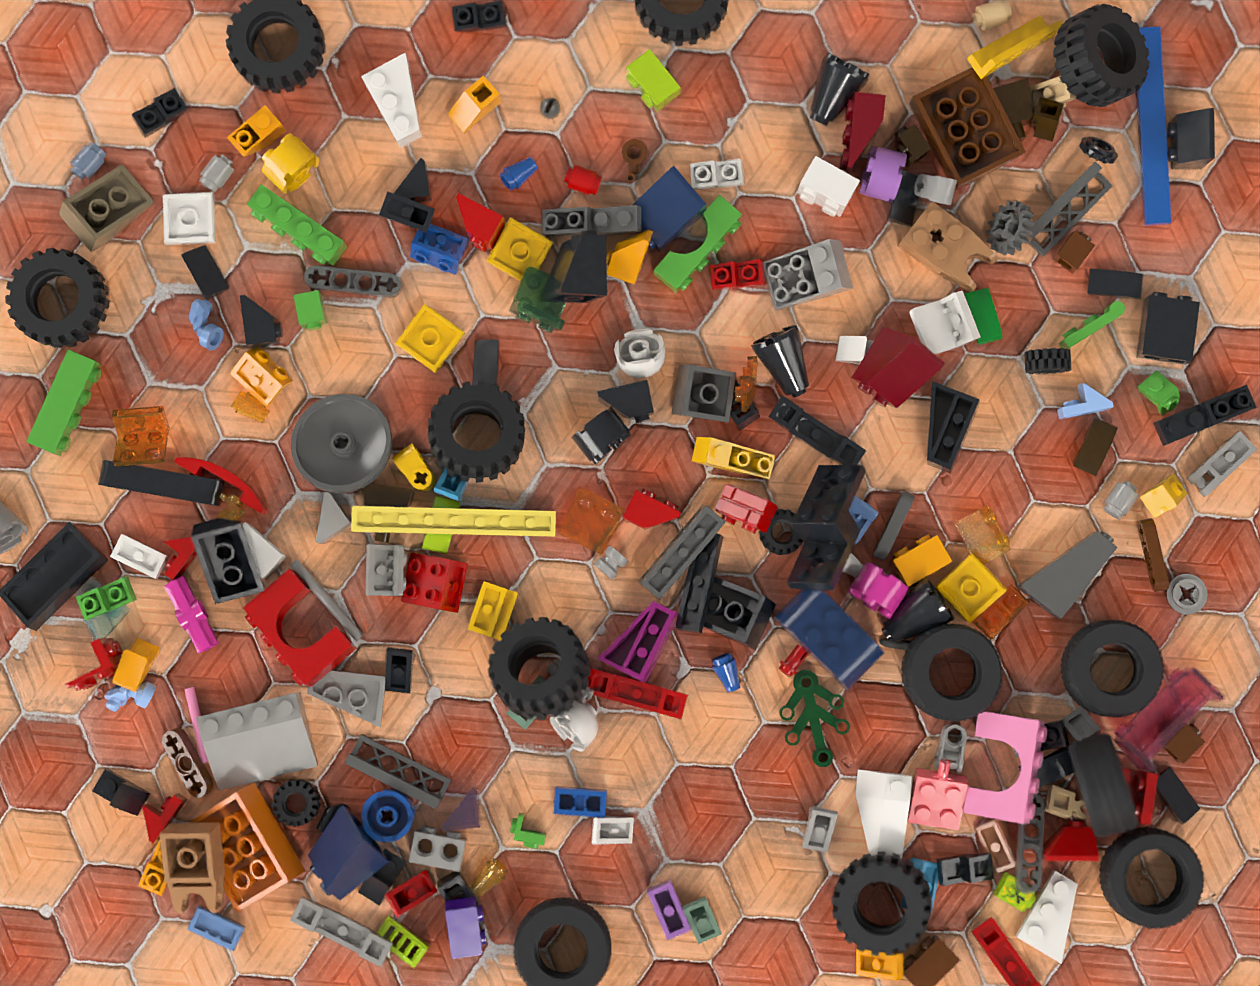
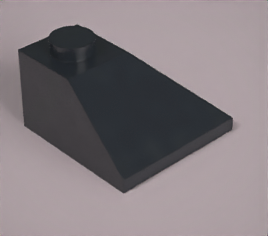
(629, 400)

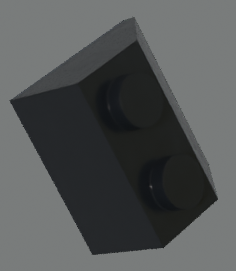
(1192, 139)

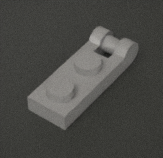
(1222, 463)

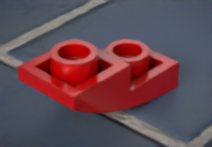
(737, 275)

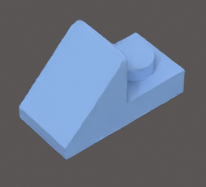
(1090, 403)

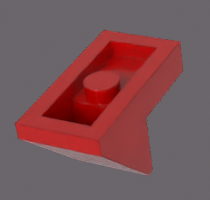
(178, 564)
(157, 821)
(411, 893)

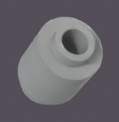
(216, 172)
(1121, 499)

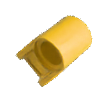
(412, 465)

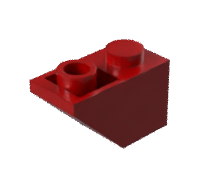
(648, 512)

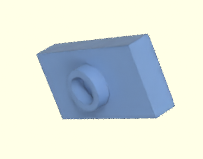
(216, 928)

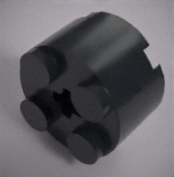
(601, 434)

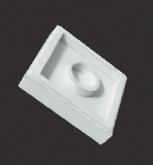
(189, 218)

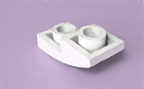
(717, 174)

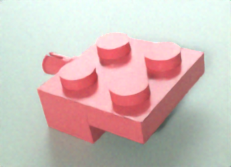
(937, 797)

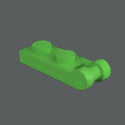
(1092, 324)

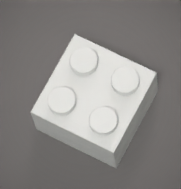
(827, 187)

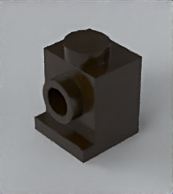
(1047, 118)
(912, 144)

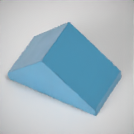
(450, 486)

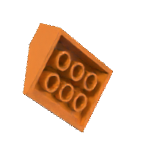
(253, 847)

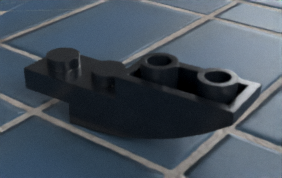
(1204, 415)

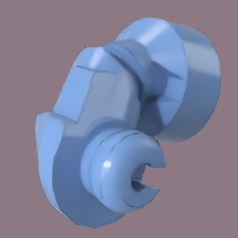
(209, 335)

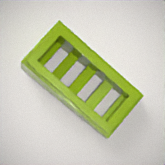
(415, 939)

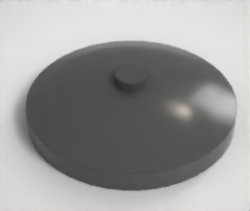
(341, 443)

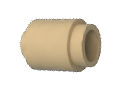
(992, 14)

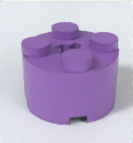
(882, 174)

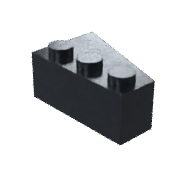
(948, 426)

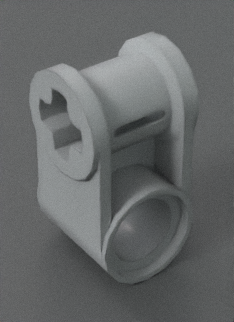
(935, 188)
(951, 749)

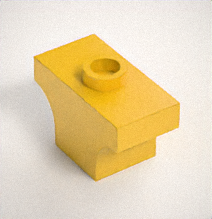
(1164, 495)

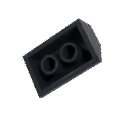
(226, 559)

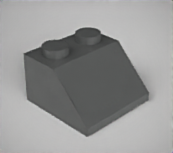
(703, 393)

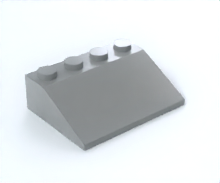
(257, 741)

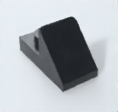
(406, 212)
(399, 670)
(121, 792)
(380, 882)

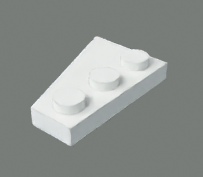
(1050, 917)

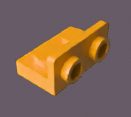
(261, 375)

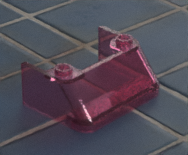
(1164, 716)

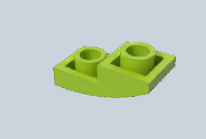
(440, 542)

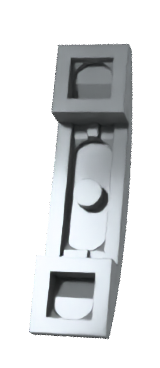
(342, 930)

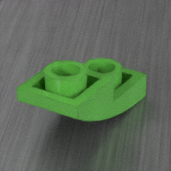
(106, 598)

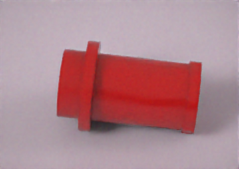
(793, 661)

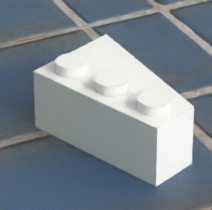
(395, 98)

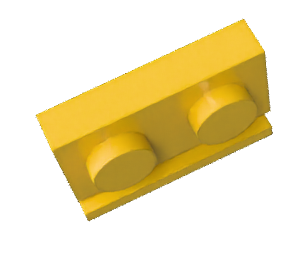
(492, 610)

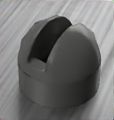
(554, 111)

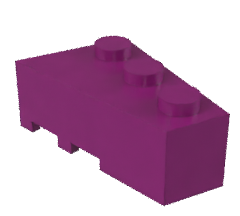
(642, 642)

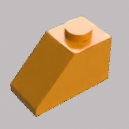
(628, 257)

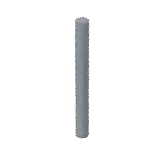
(324, 597)

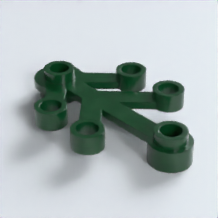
(812, 714)

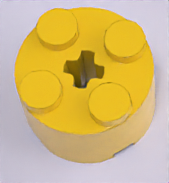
(289, 163)

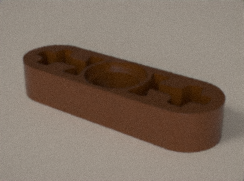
(1153, 555)
(197, 764)

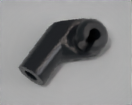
(328, 814)

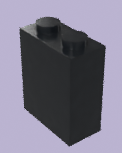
(1168, 328)

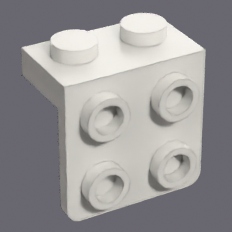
(945, 323)

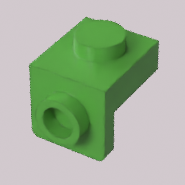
(1160, 392)
(531, 838)

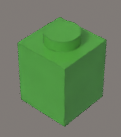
(310, 310)

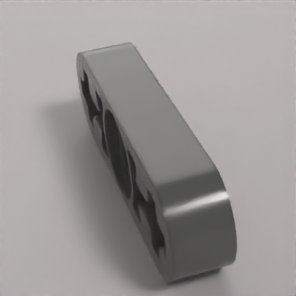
(893, 525)

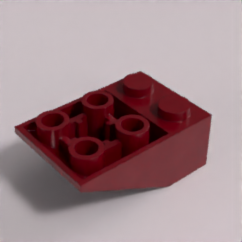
(865, 118)

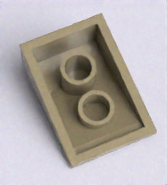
(105, 207)

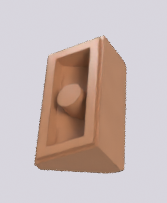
(999, 843)

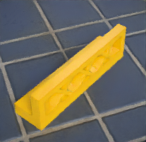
(1012, 46)

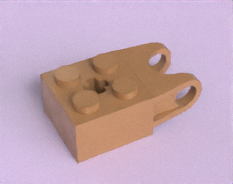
(950, 254)
(193, 863)

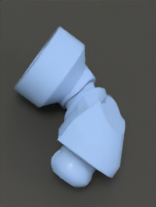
(119, 695)

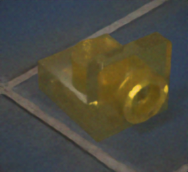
(235, 510)

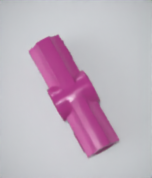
(191, 614)

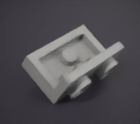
(385, 570)

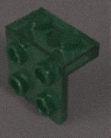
(528, 303)

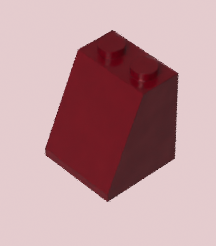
(895, 368)

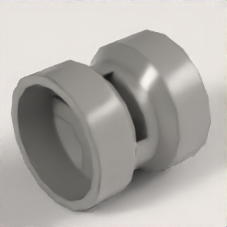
(611, 562)

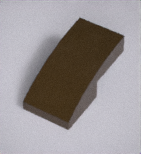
(1095, 446)

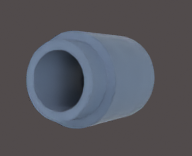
(87, 161)

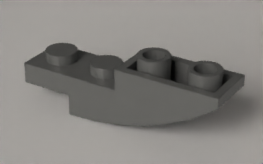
(603, 220)

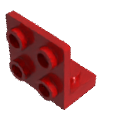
(434, 582)
(1142, 792)

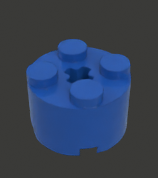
(373, 815)

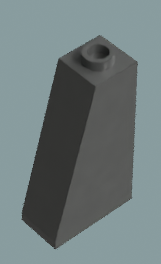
(1066, 577)

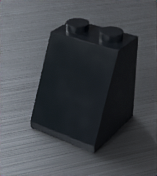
(579, 270)

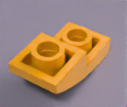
(153, 875)

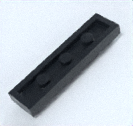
(699, 587)

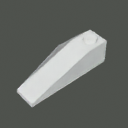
(883, 809)

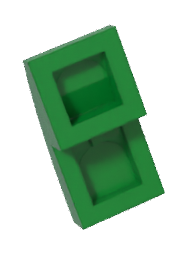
(984, 315)

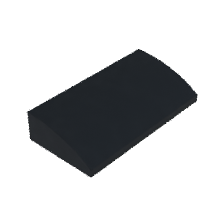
(52, 576)

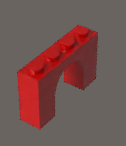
(268, 613)

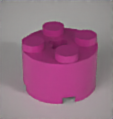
(878, 590)

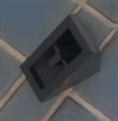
(416, 184)

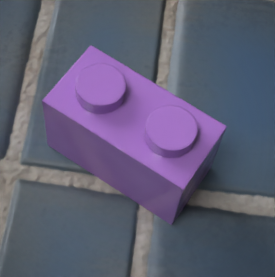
(668, 909)

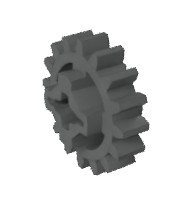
(1010, 225)

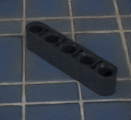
(161, 483)

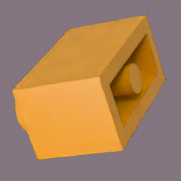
(921, 560)

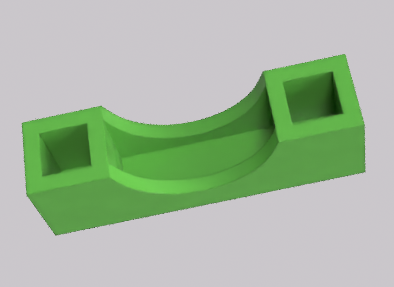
(678, 268)

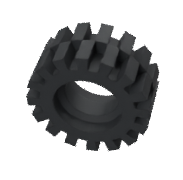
(1047, 361)
(775, 546)
(280, 803)

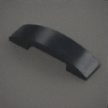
(815, 433)

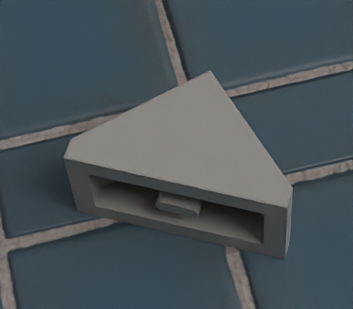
(332, 519)

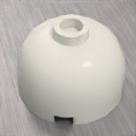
(640, 353)
(577, 724)

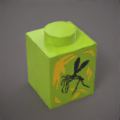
(1008, 892)

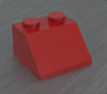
(480, 223)

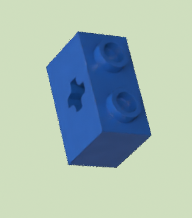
(580, 801)

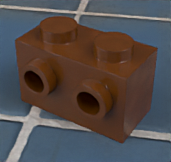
(929, 963)

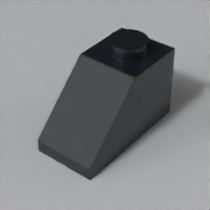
(259, 326)

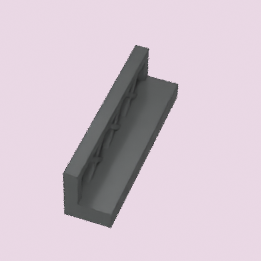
(1062, 201)
(681, 551)
(393, 780)

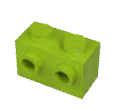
(652, 81)

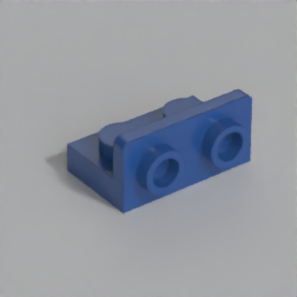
(439, 248)

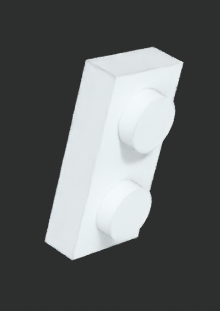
(139, 556)

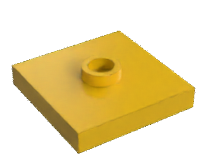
(518, 249)
(430, 338)
(970, 587)

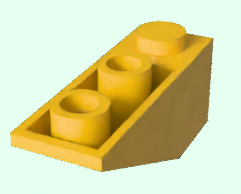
(732, 457)

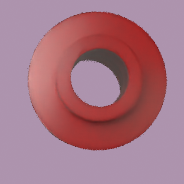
(582, 180)

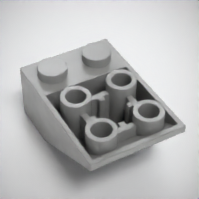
(808, 274)

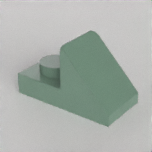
(701, 920)

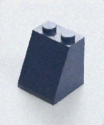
(669, 208)
(345, 855)

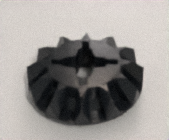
(1098, 149)

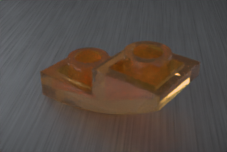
(747, 384)
(1001, 612)

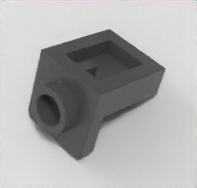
(1081, 725)

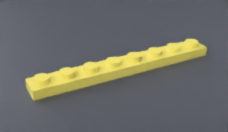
(453, 521)

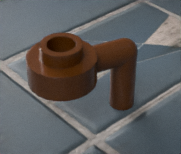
(634, 161)

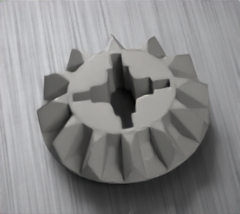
(1198, 594)

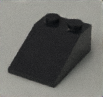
(738, 613)

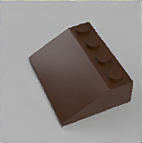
(966, 127)

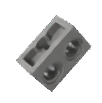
(437, 856)

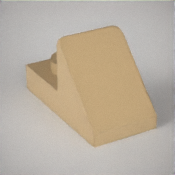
(1052, 90)

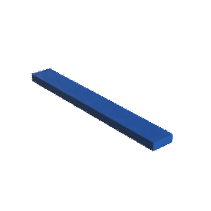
(1153, 135)

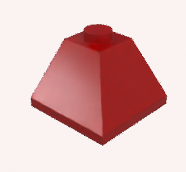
(1072, 843)

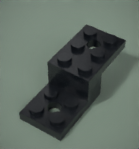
(826, 527)

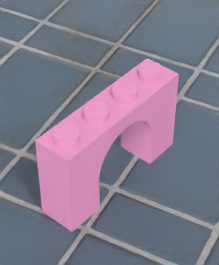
(1016, 802)

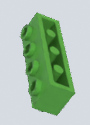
(297, 225)
(64, 403)

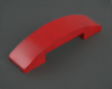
(249, 495)
(637, 693)
(1003, 954)

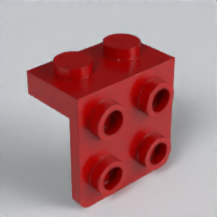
(109, 655)

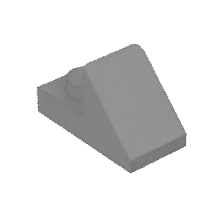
(819, 829)

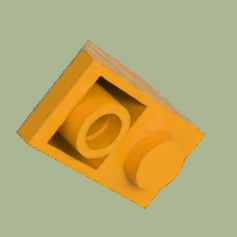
(474, 104)
(257, 132)

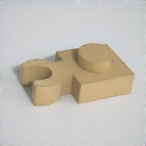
(1063, 804)

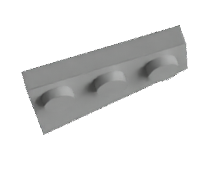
(353, 692)

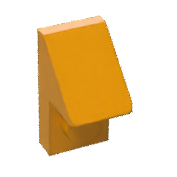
(135, 664)
(879, 966)

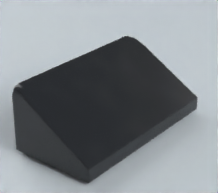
(905, 202)
(205, 272)
(486, 362)
(1176, 796)

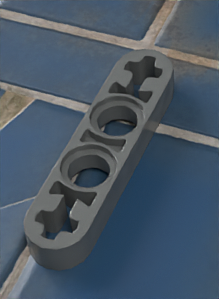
(353, 281)
(1033, 843)

